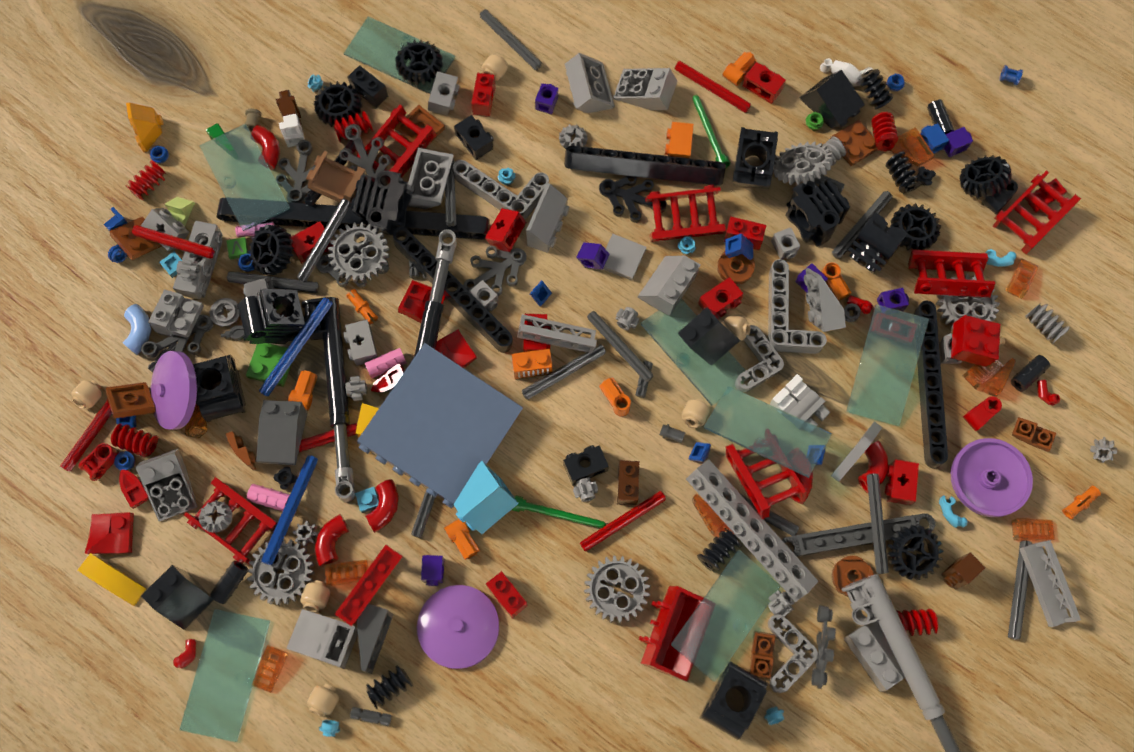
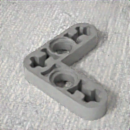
(764, 365)
(857, 451)
(797, 656)

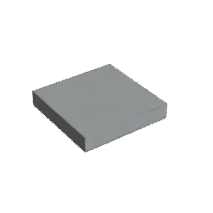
(623, 256)

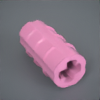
(385, 362)
(267, 497)

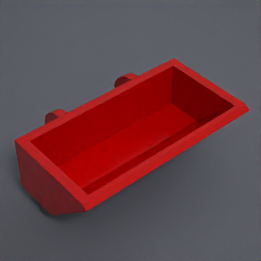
(673, 615)

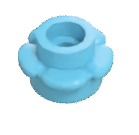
(315, 82)
(506, 180)
(687, 241)
(774, 715)
(329, 727)

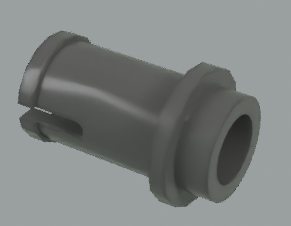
(672, 433)

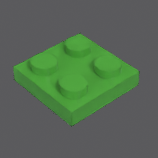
(264, 361)

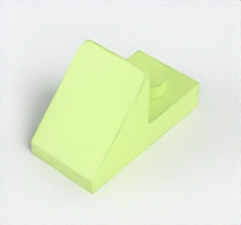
(180, 209)

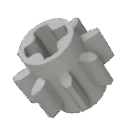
(188, 269)
(627, 318)
(356, 388)
(1107, 449)
(585, 489)
(309, 537)
(780, 603)

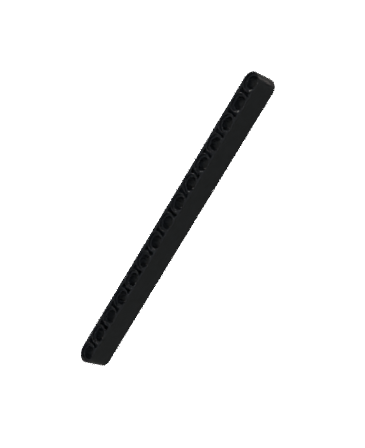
(416, 222)

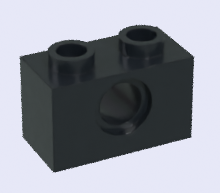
(368, 86)
(476, 146)
(593, 455)

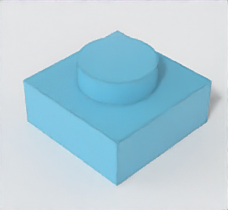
(170, 263)
(367, 499)

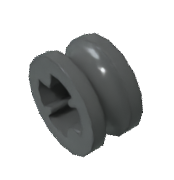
(856, 311)

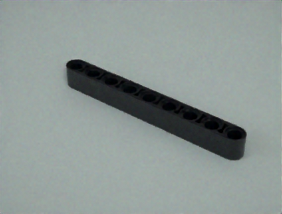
(644, 165)
(424, 255)
(933, 392)

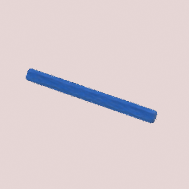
(295, 347)
(289, 510)

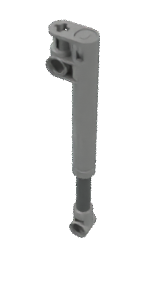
(873, 598)

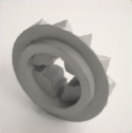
(565, 139)
(217, 309)
(221, 522)

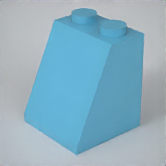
(484, 499)

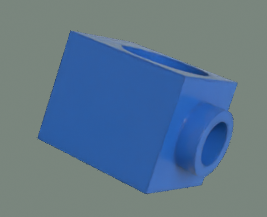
(934, 137)

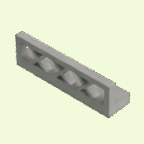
(556, 337)
(1047, 583)

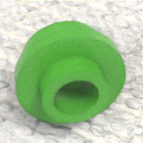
(815, 116)

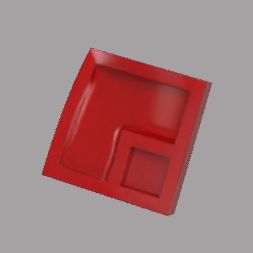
(414, 300)
(456, 349)
(110, 533)

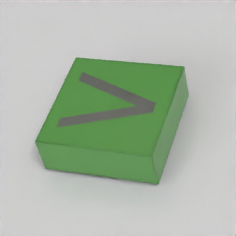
(237, 247)

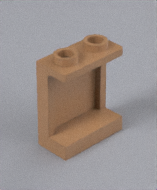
(333, 179)

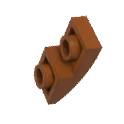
(1033, 435)
(243, 453)
(762, 654)

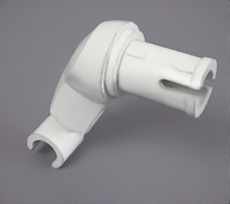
(849, 70)

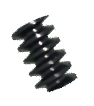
(876, 87)
(901, 173)
(719, 549)
(388, 686)

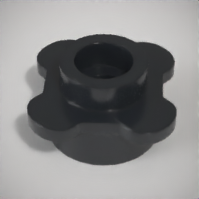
(925, 180)
(285, 472)

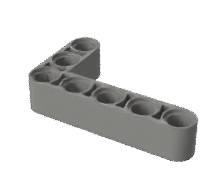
(500, 192)
(782, 314)

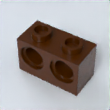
(628, 482)
(962, 571)

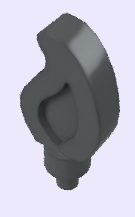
(235, 333)

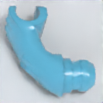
(1000, 262)
(952, 518)

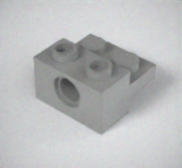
(175, 314)

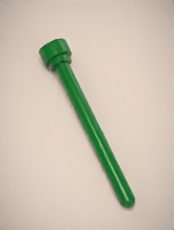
(720, 157)
(524, 505)

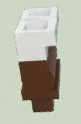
(292, 126)

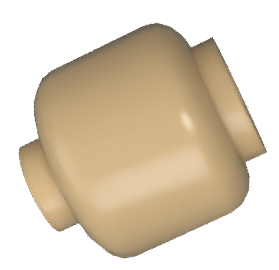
(495, 65)
(738, 325)
(86, 394)
(695, 413)
(315, 596)
(322, 700)

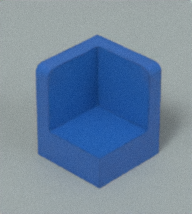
(116, 221)
(738, 245)

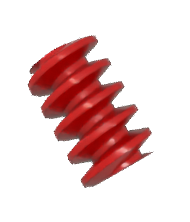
(363, 122)
(884, 131)
(146, 180)
(134, 440)
(919, 621)

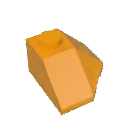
(145, 124)

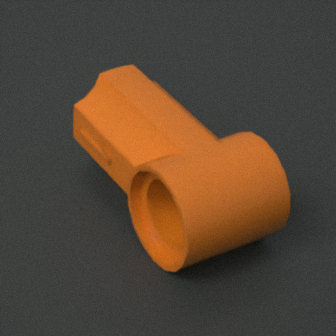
(736, 72)
(836, 282)
(304, 389)
(615, 395)
(460, 536)

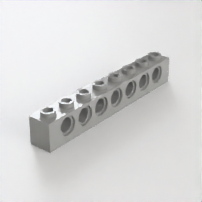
(752, 530)

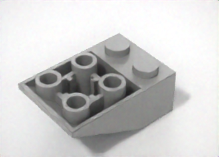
(646, 88)
(824, 307)
(167, 484)
(323, 638)

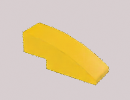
(112, 579)

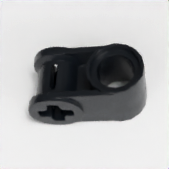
(998, 201)

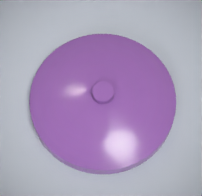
(173, 390)
(991, 477)
(458, 627)

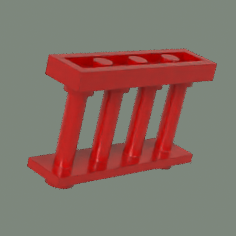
(404, 162)
(1053, 215)
(695, 229)
(952, 262)
(754, 488)
(250, 513)
(368, 585)

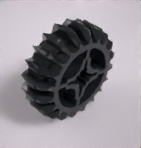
(419, 56)
(337, 97)
(985, 176)
(916, 218)
(271, 250)
(932, 556)

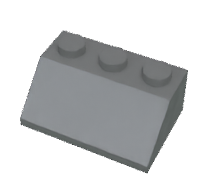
(588, 84)
(429, 178)
(547, 219)
(669, 283)
(875, 655)

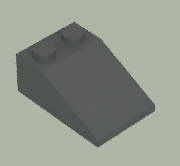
(280, 432)
(372, 631)

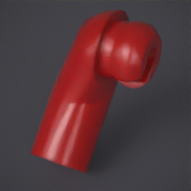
(864, 305)
(1045, 395)
(187, 656)

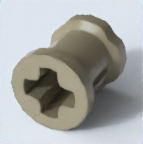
(252, 119)

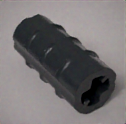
(939, 115)
(1030, 373)
(229, 582)

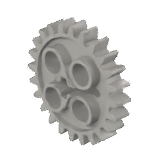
(803, 163)
(348, 239)
(967, 306)
(625, 572)
(298, 576)

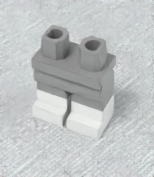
(800, 401)

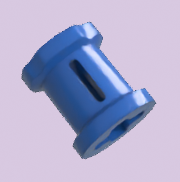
(1011, 75)

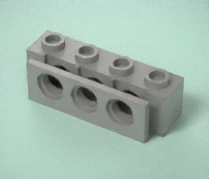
(210, 236)

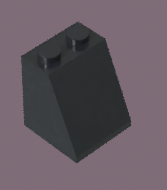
(834, 99)
(709, 336)
(177, 597)

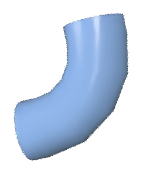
(140, 328)

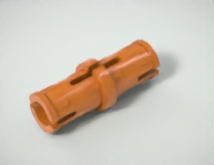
(362, 306)
(1090, 495)

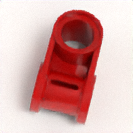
(981, 414)
(98, 462)

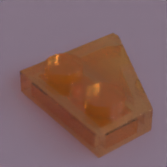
(914, 147)

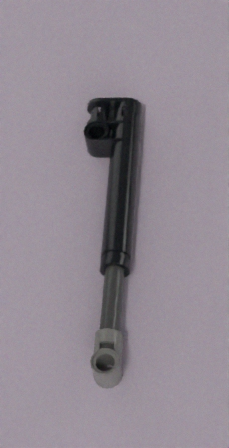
(433, 308)
(331, 333)

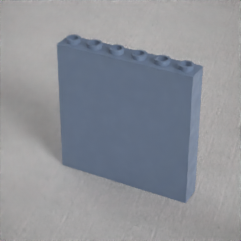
(438, 425)

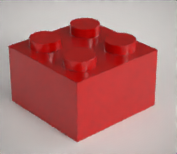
(975, 341)

